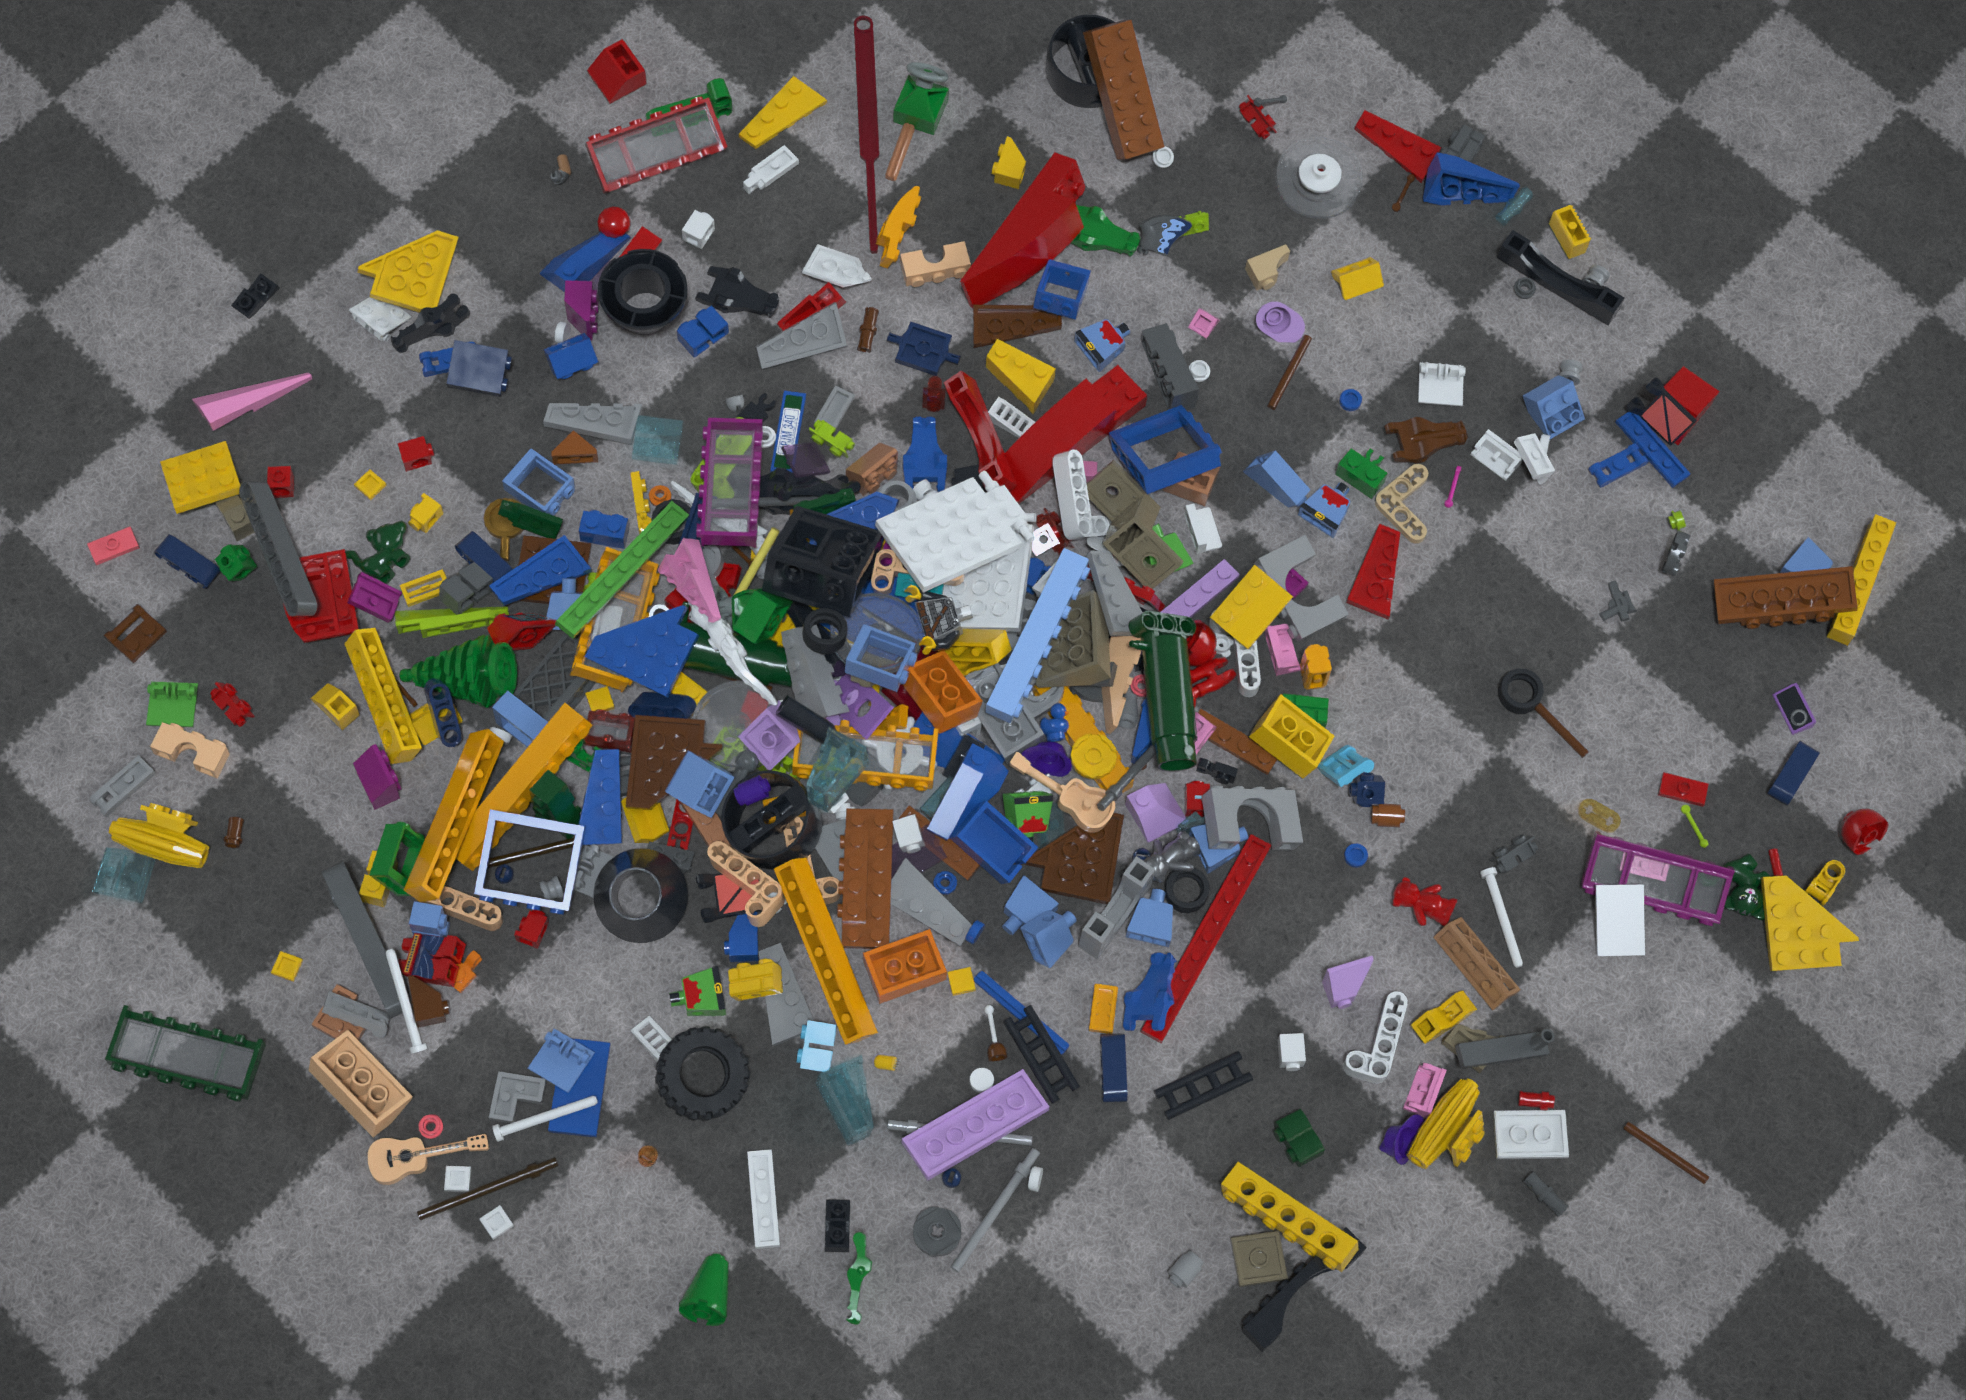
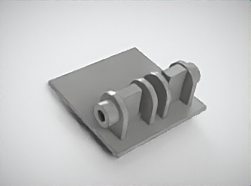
(589, 867)

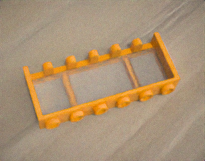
(624, 608)
(893, 756)

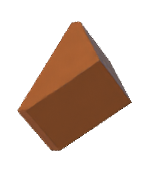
(574, 450)

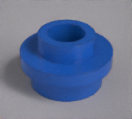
(945, 875)

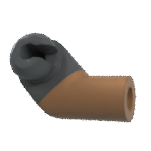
(563, 172)

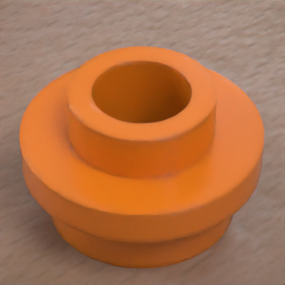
(659, 489)

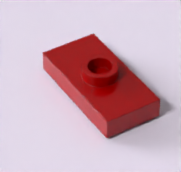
(1683, 789)

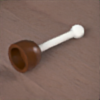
(995, 1048)

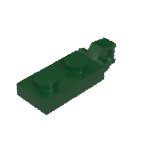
(829, 503)
(531, 519)

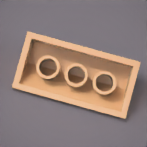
(359, 1083)

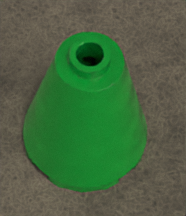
(707, 1292)

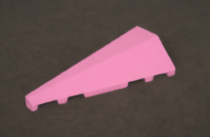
(228, 405)
(690, 575)

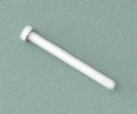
(1490, 874)
(404, 1002)
(543, 1117)

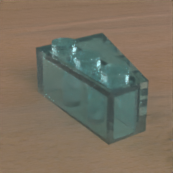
(836, 769)

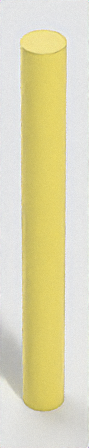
(759, 558)

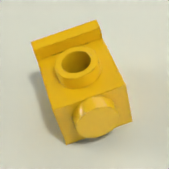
(425, 514)

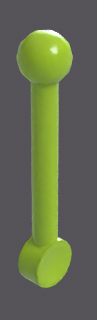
(1685, 809)

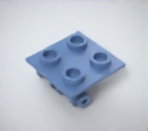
(561, 1060)

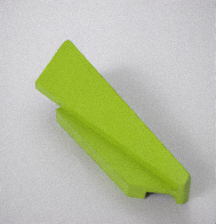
(445, 621)

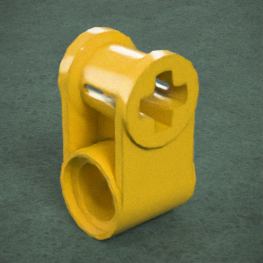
(1823, 884)

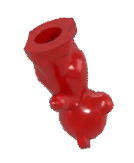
(1424, 902)

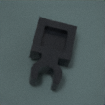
(757, 411)
(1221, 772)

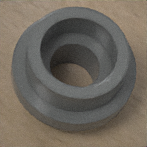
(1527, 282)

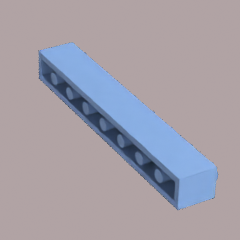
(1037, 636)

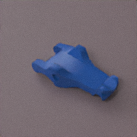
(924, 455)
(1153, 995)

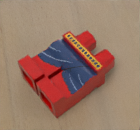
(432, 958)

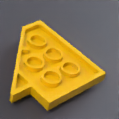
(412, 273)
(1799, 928)

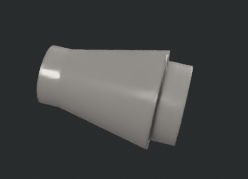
(1130, 712)

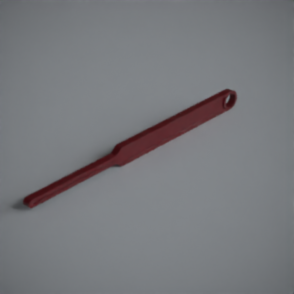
(867, 116)

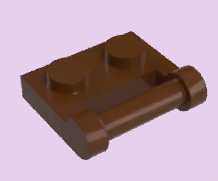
(140, 639)

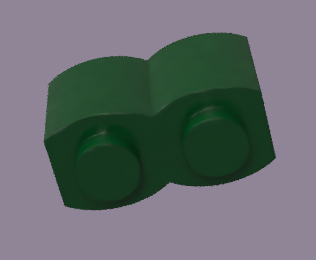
(1299, 1138)

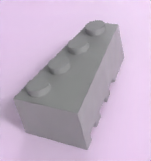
(812, 675)

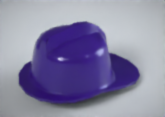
(1049, 758)
(1400, 1137)

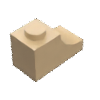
(1263, 268)

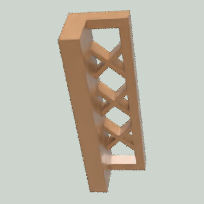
(1476, 964)

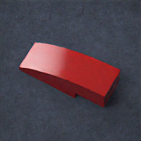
(811, 305)

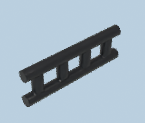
(1055, 1059)
(1209, 1071)

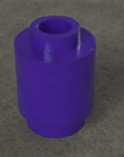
(752, 790)

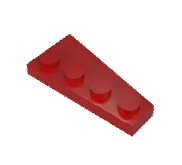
(1404, 147)
(1376, 577)

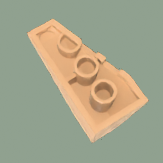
(1113, 698)

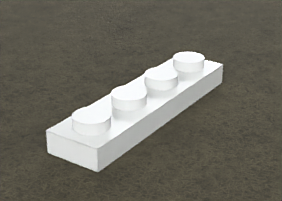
(763, 1199)

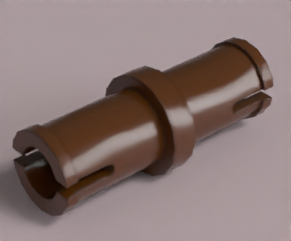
(868, 329)

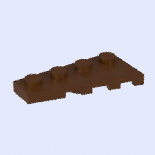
(1010, 323)

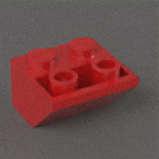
(617, 71)

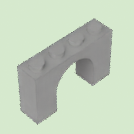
(1301, 620)
(1275, 804)
(1104, 926)

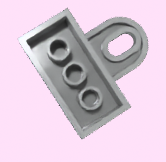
(1022, 731)

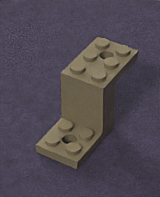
(1131, 531)

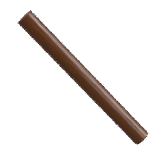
(1289, 372)
(1665, 1152)

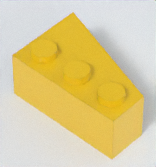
(1020, 373)
(979, 649)

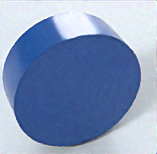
(1350, 400)
(1356, 855)
(974, 932)

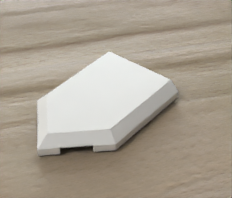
(835, 267)

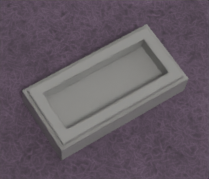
(835, 406)

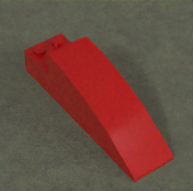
(1031, 234)
(1072, 423)

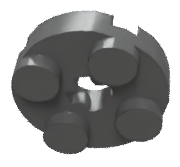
(1676, 552)
(940, 1218)

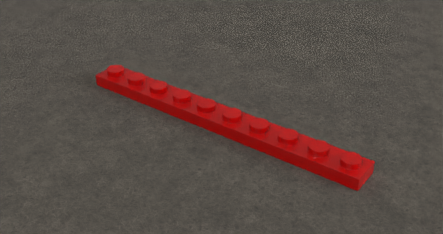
(1211, 929)

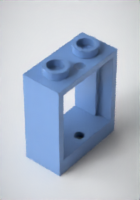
(524, 468)
(886, 642)
(518, 718)

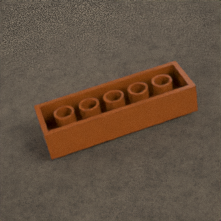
(1123, 89)

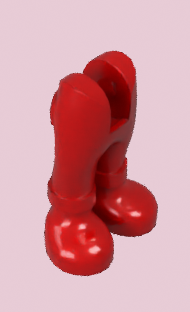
(1214, 681)

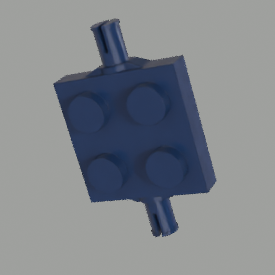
(923, 348)

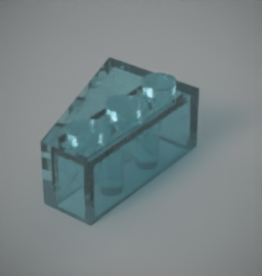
(847, 1099)

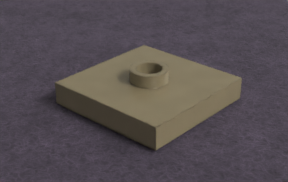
(1259, 1258)

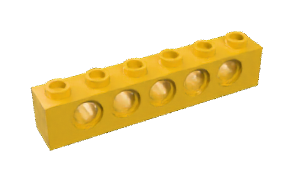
(1865, 572)
(383, 695)
(1243, 1178)

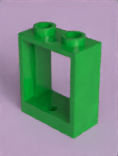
(382, 867)

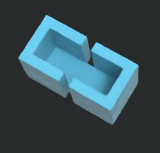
(816, 1033)

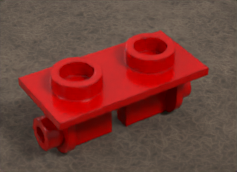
(1263, 124)
(225, 696)

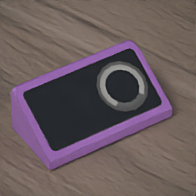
(1794, 709)

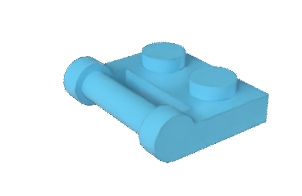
(1340, 770)

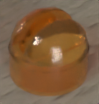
(650, 1153)

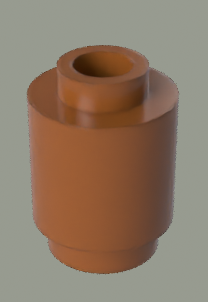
(1387, 815)

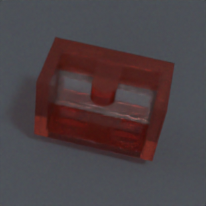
(610, 730)

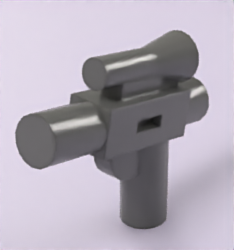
(1619, 604)

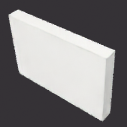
(1620, 920)
(1530, 1134)

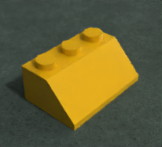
(1251, 607)
(1292, 736)

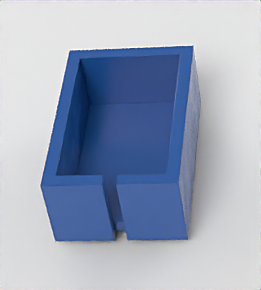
(993, 842)

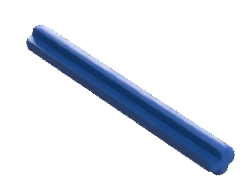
(1014, 1006)

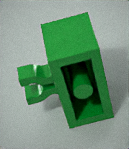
(1361, 472)

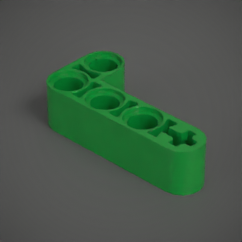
(716, 92)

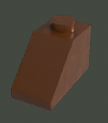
(427, 1003)

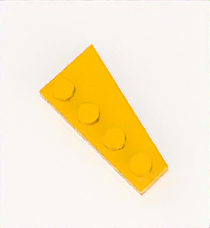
(781, 112)

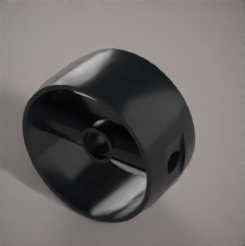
(1071, 33)
(756, 828)

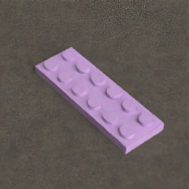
(975, 1124)

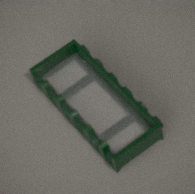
(184, 1054)

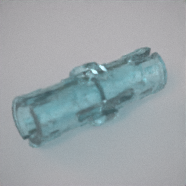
(1514, 206)

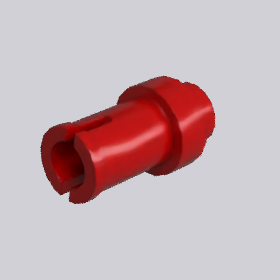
(1537, 1100)

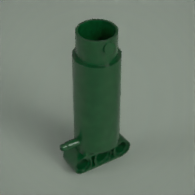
(764, 660)
(1168, 686)

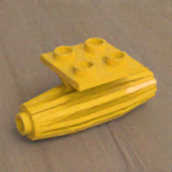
(161, 836)
(1449, 1127)

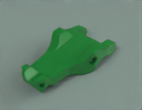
(1102, 234)
(856, 1275)

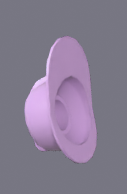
(1280, 322)

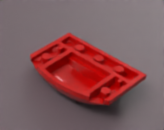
(332, 587)

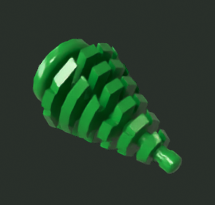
(472, 671)

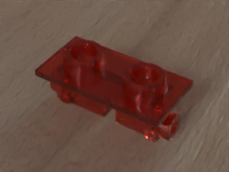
(933, 395)
(1054, 520)

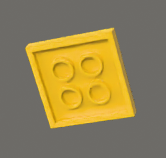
(201, 477)

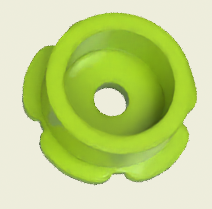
(1676, 520)

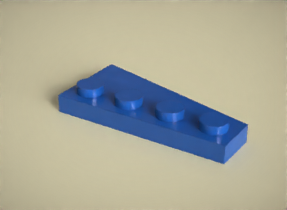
(602, 800)

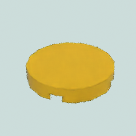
(1093, 756)

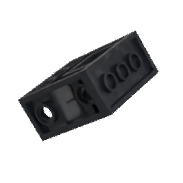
(836, 565)

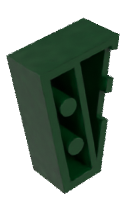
(554, 801)

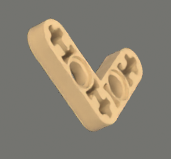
(1396, 499)

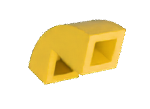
(1443, 1018)

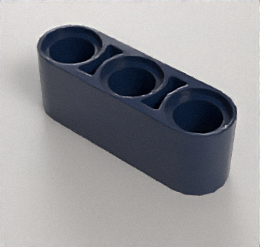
(478, 551)
(187, 560)
(658, 705)
(447, 722)
(1793, 773)
(1113, 1068)

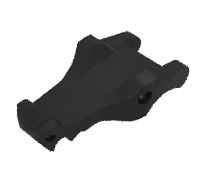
(734, 293)
(432, 322)
(767, 485)
(815, 486)

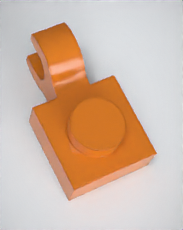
(465, 974)

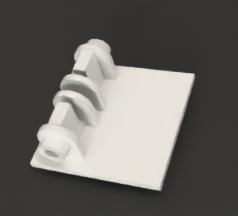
(379, 317)
(1441, 384)

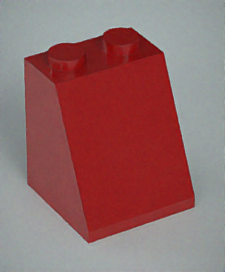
(1692, 394)

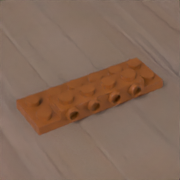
(1785, 597)
(866, 878)

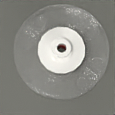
(1319, 177)

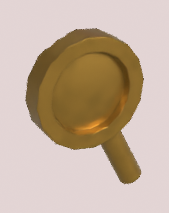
(500, 526)

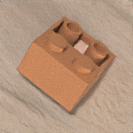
(874, 467)
(1195, 488)

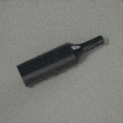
(804, 719)

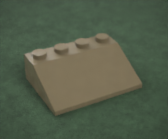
(1082, 648)

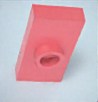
(113, 545)

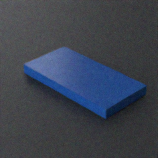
(590, 1083)

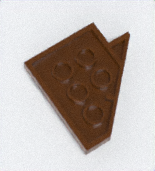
(657, 753)
(1081, 862)

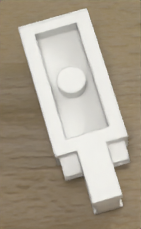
(770, 169)

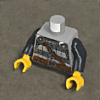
(938, 618)

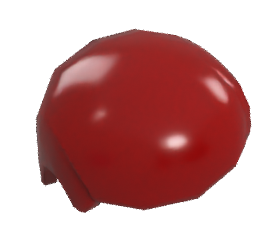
(613, 222)

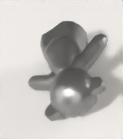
(1173, 855)

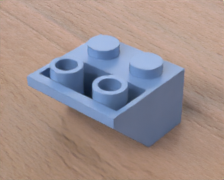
(1554, 406)
(699, 784)

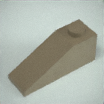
(235, 517)

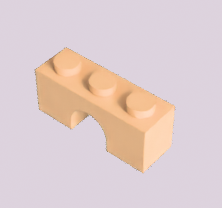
(919, 271)
(173, 740)

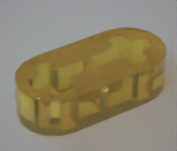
(1602, 811)

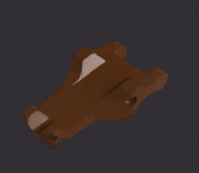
(1423, 438)

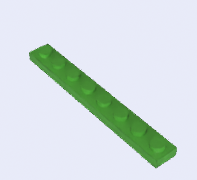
(622, 569)

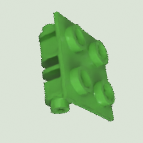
(171, 703)

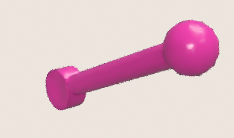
(1448, 503)

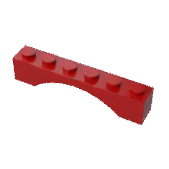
(969, 402)

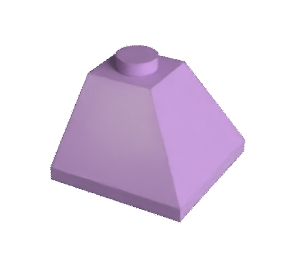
(770, 737)
(1154, 810)
(1344, 981)

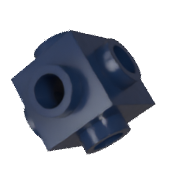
(1367, 789)

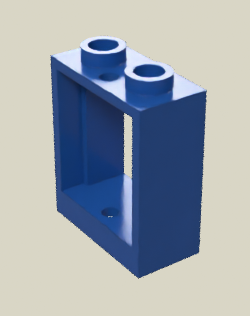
(1055, 274)

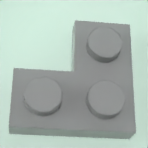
(511, 1089)

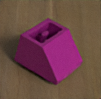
(582, 306)
(377, 777)

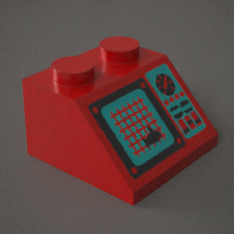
(520, 629)

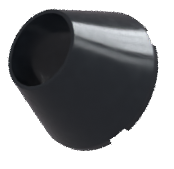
(641, 273)
(671, 902)

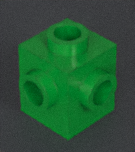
(235, 562)

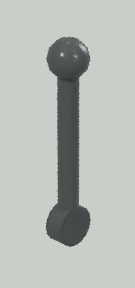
(1258, 102)

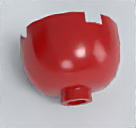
(1201, 644)
(1863, 826)

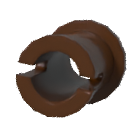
(234, 830)

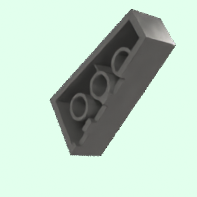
(1169, 367)

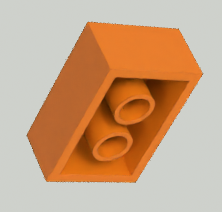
(942, 692)
(904, 966)

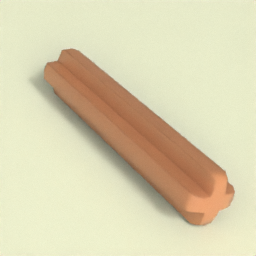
(899, 152)

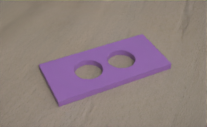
(879, 706)

